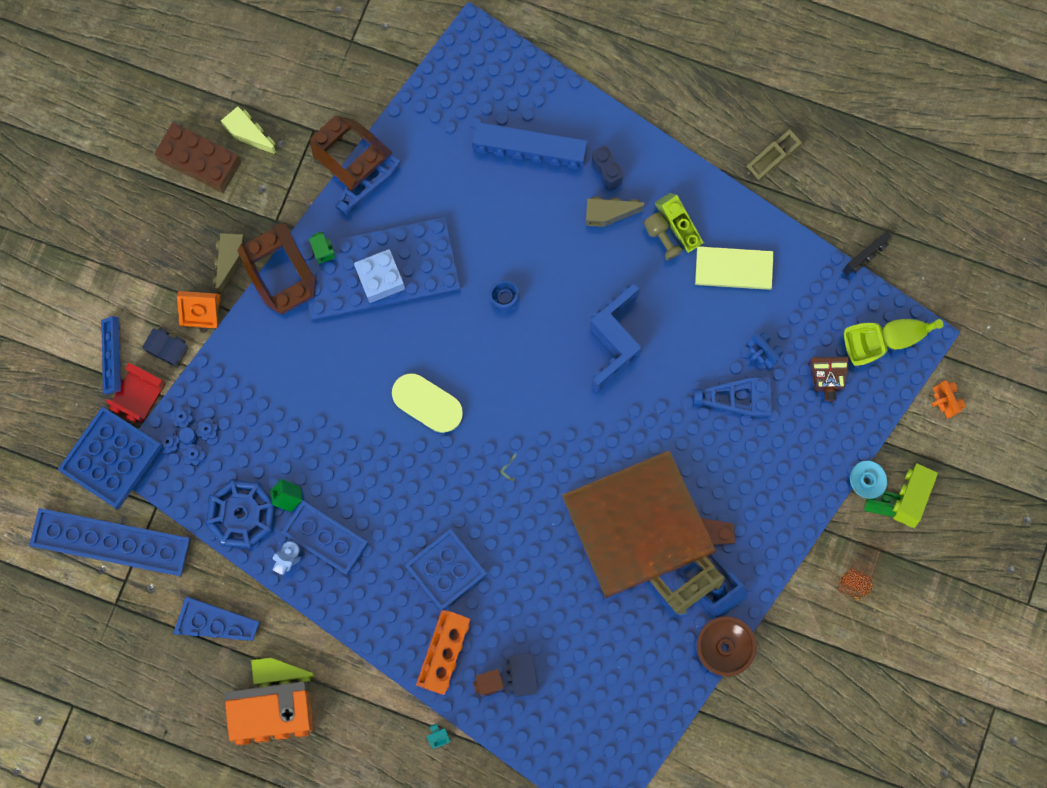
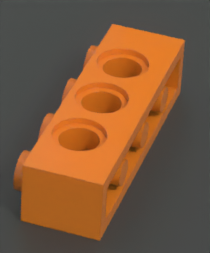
(434, 658)

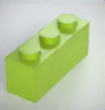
(914, 495)

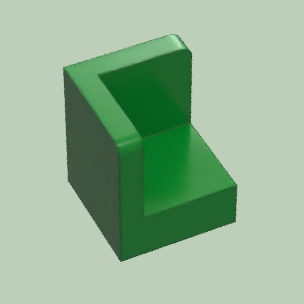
(286, 495)

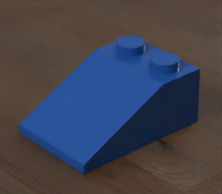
(722, 600)

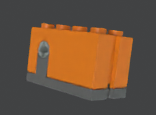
(264, 712)

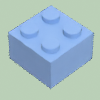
(379, 276)

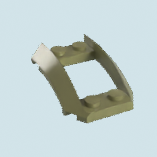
(693, 590)

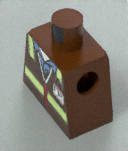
(829, 375)

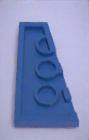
(212, 621)

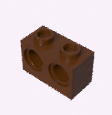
(488, 683)

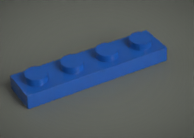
(111, 355)

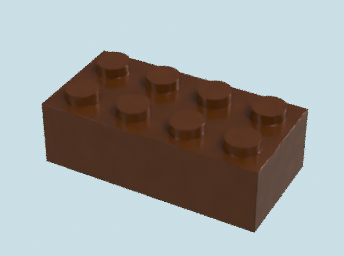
(198, 157)

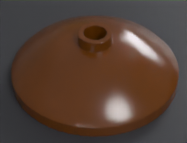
(738, 638)

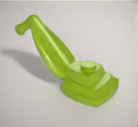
(870, 342)

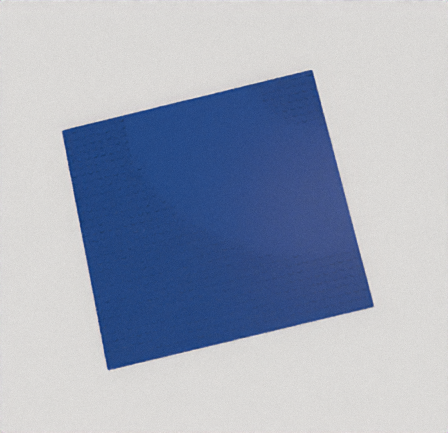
(320, 410)

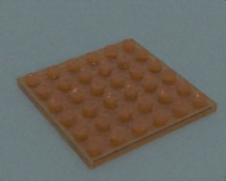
(638, 524)

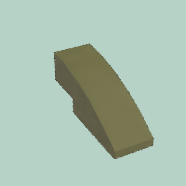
(774, 154)

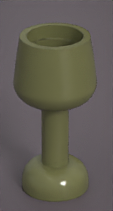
(657, 226)

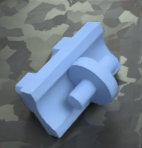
(286, 557)

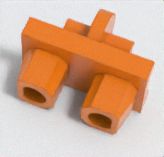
(946, 399)

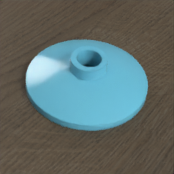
(875, 476)

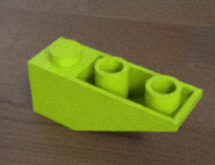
(679, 221)
(272, 671)

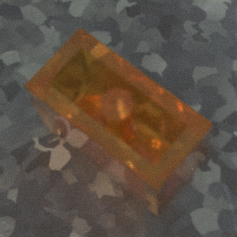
(855, 584)

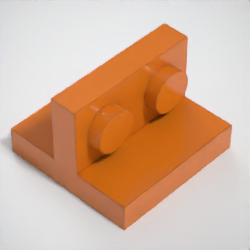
(198, 309)

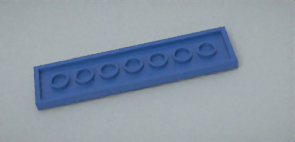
(110, 542)

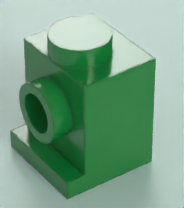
(322, 247)

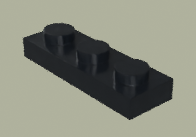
(867, 254)

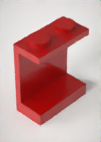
(137, 394)

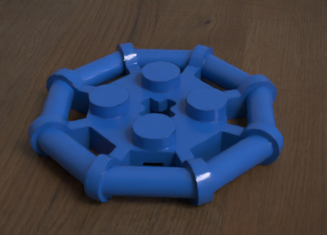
(233, 505)

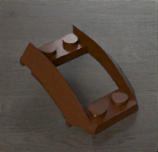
(363, 165)
(267, 244)

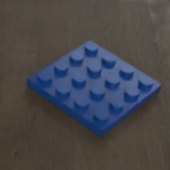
(110, 458)

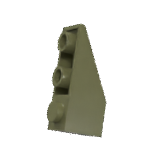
(606, 212)
(227, 259)

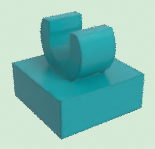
(438, 737)

